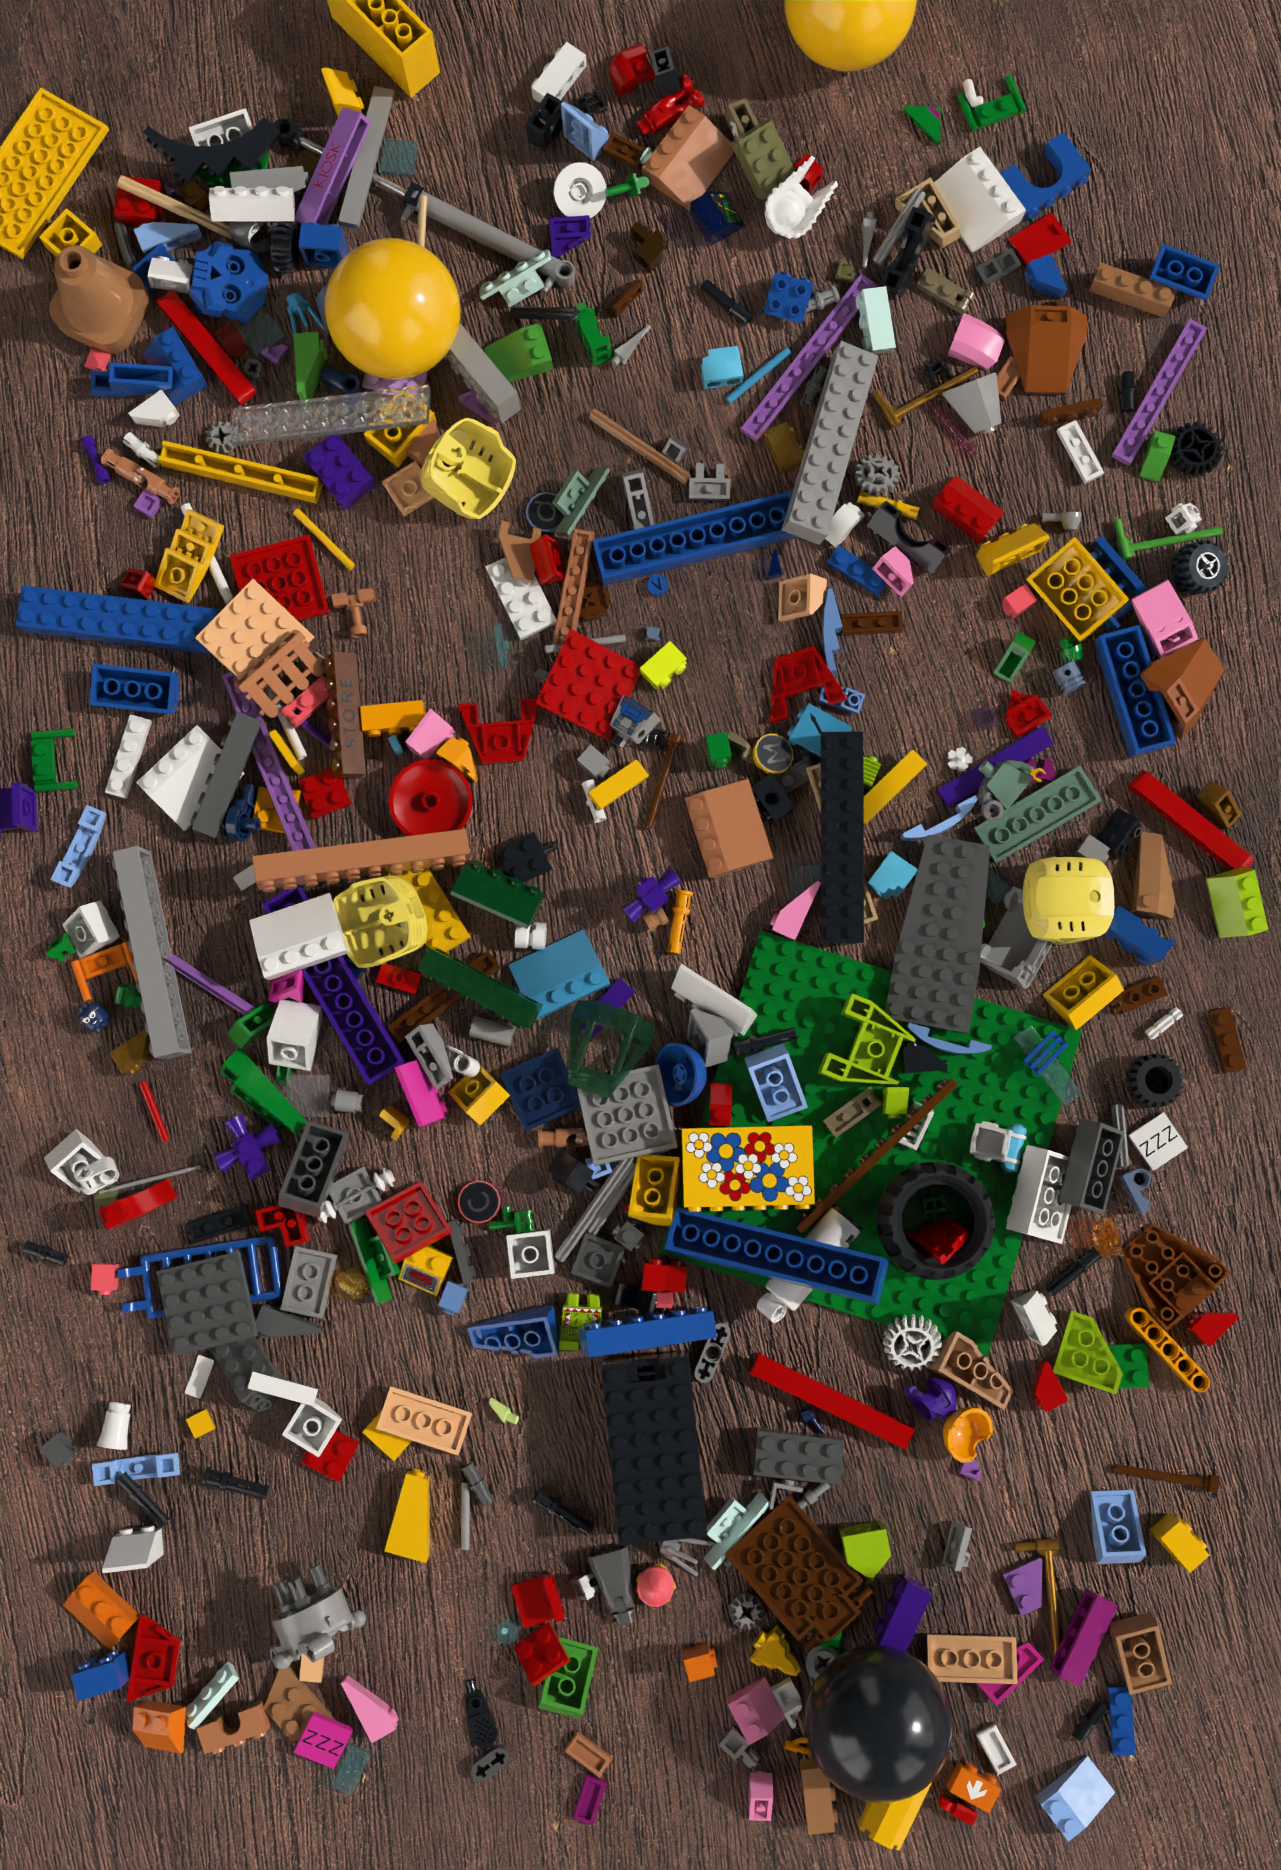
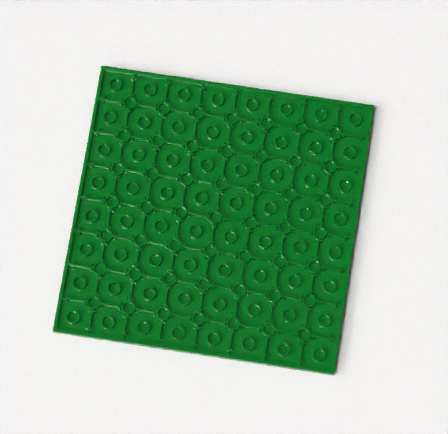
(807, 990)

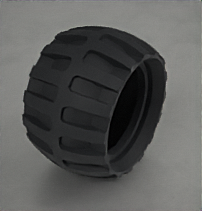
(979, 1214)

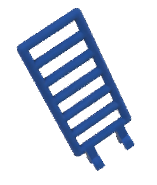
(207, 1250)

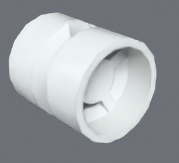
(532, 936)

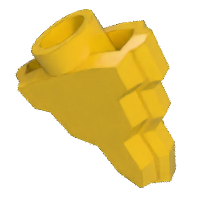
(774, 1652)

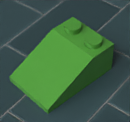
(521, 353)
(309, 362)
(568, 1687)

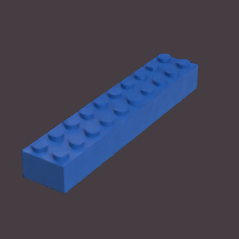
(692, 539)
(113, 619)
(777, 1255)

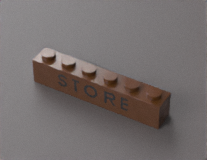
(344, 715)

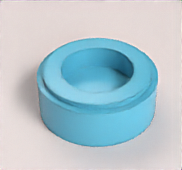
(395, 745)

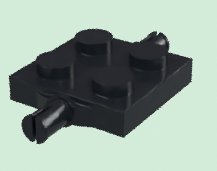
(525, 858)

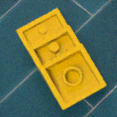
(188, 556)

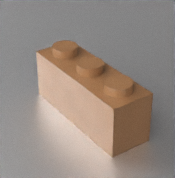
(817, 1799)

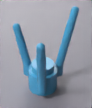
(298, 306)

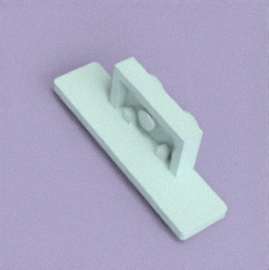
(518, 282)
(731, 1525)

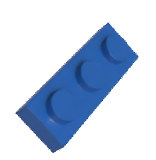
(856, 570)
(1121, 1720)

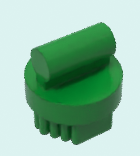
(1070, 649)
(128, 995)

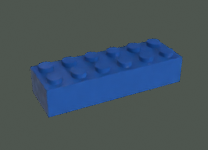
(1138, 710)
(648, 1332)

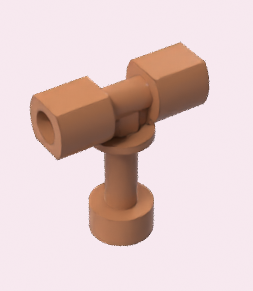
(354, 603)

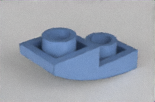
(851, 705)

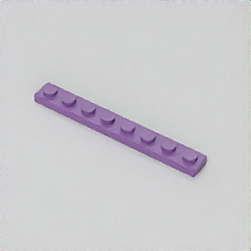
(1159, 392)

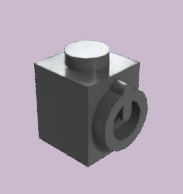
(628, 1235)

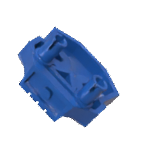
(245, 285)

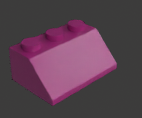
(421, 1094)

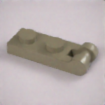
(945, 291)
(851, 1112)

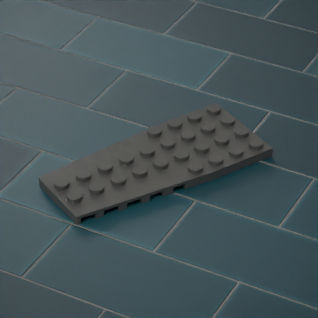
(941, 937)

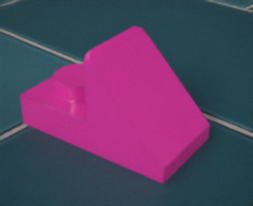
(287, 986)

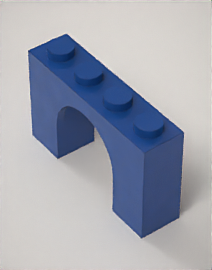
(1071, 171)

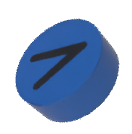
(657, 585)

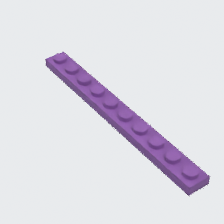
(805, 361)
(272, 772)

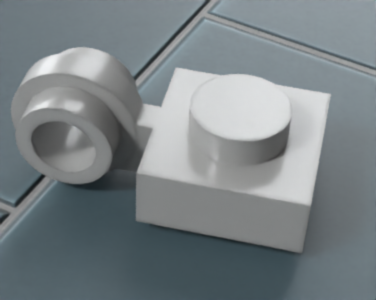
(735, 1745)

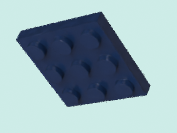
(541, 1089)

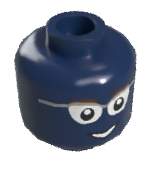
(92, 1017)

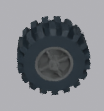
(1200, 567)

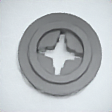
(215, 443)
(747, 1600)
(812, 1659)

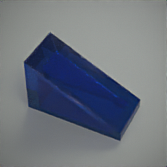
(775, 568)
(356, 970)

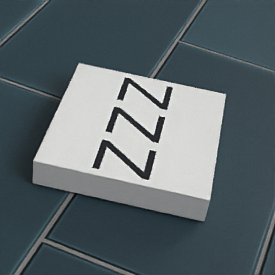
(1157, 1141)

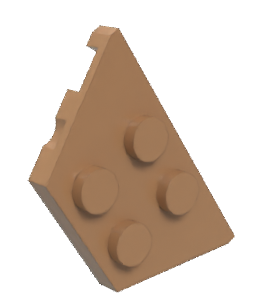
(292, 1704)

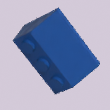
(1184, 272)
(170, 351)

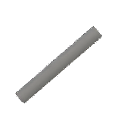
(465, 1516)

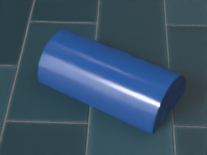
(134, 689)

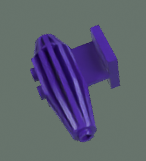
(18, 808)

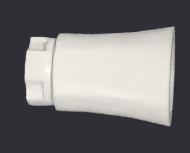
(115, 1427)

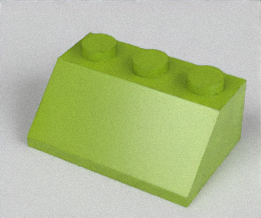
(1237, 903)

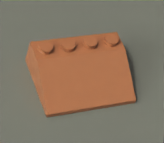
(688, 158)
(728, 828)

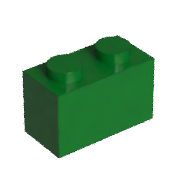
(718, 750)

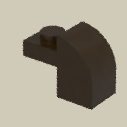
(652, 246)

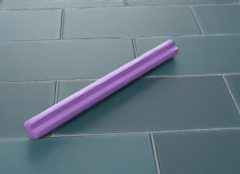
(210, 985)

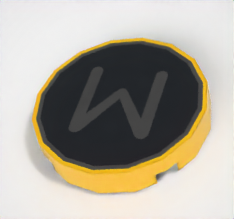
(773, 754)

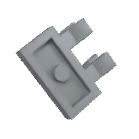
(709, 488)

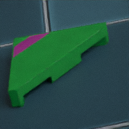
(926, 119)

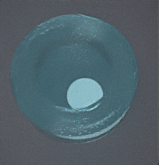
(507, 1632)

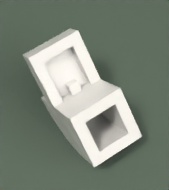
(843, 522)

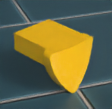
(395, 1119)

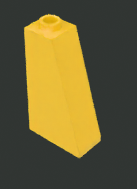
(411, 1522)

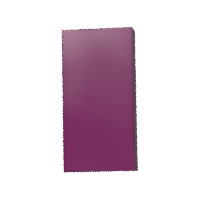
(589, 1799)

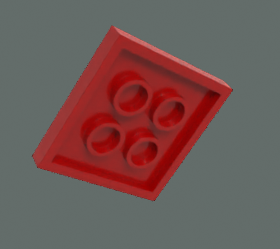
(408, 1222)

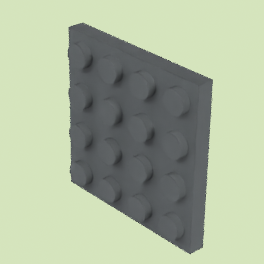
(207, 1303)

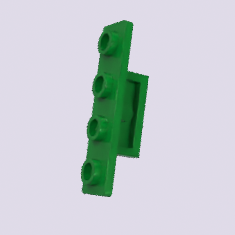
(375, 1260)

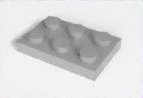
(309, 1282)

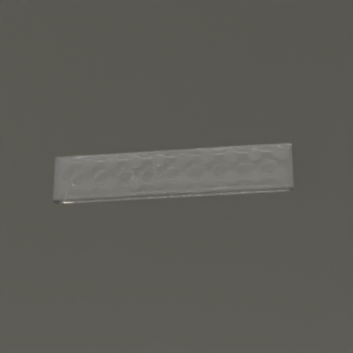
(331, 415)

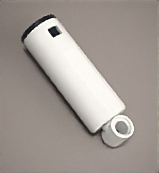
(833, 1229)

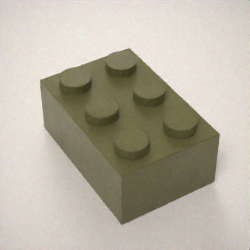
(763, 158)

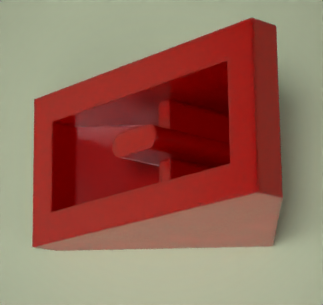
(138, 582)

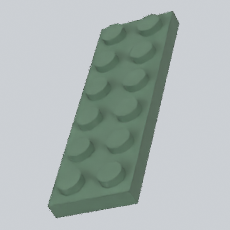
(1038, 814)

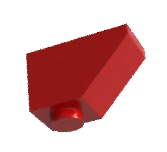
(720, 1104)
(1210, 1325)
(1047, 1389)

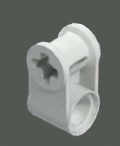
(459, 1060)
(97, 1175)

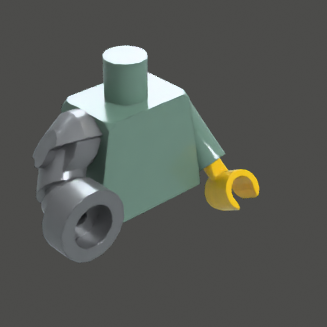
(1003, 785)

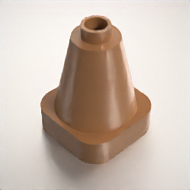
(97, 300)

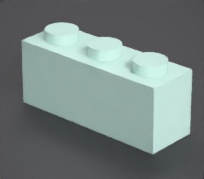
(875, 320)

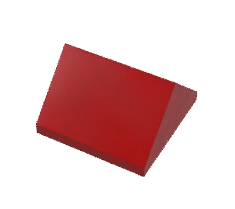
(548, 560)

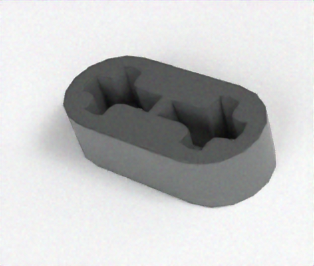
(486, 1759)

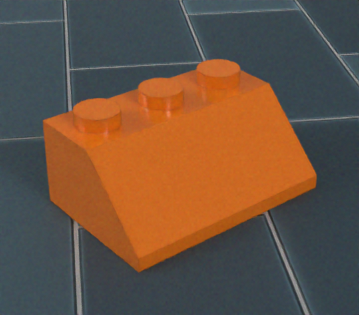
(101, 1610)

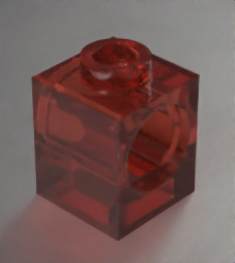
(231, 341)

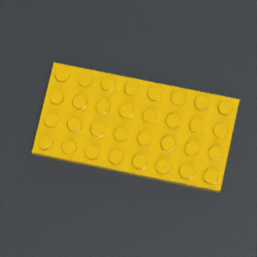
(41, 165)

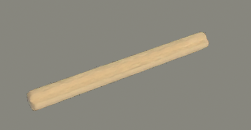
(173, 205)

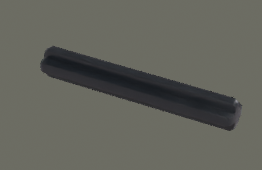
(546, 313)

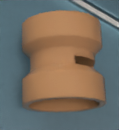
(654, 920)

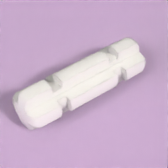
(1163, 1023)

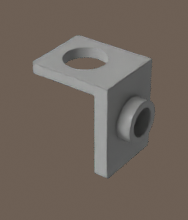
(787, 1484)

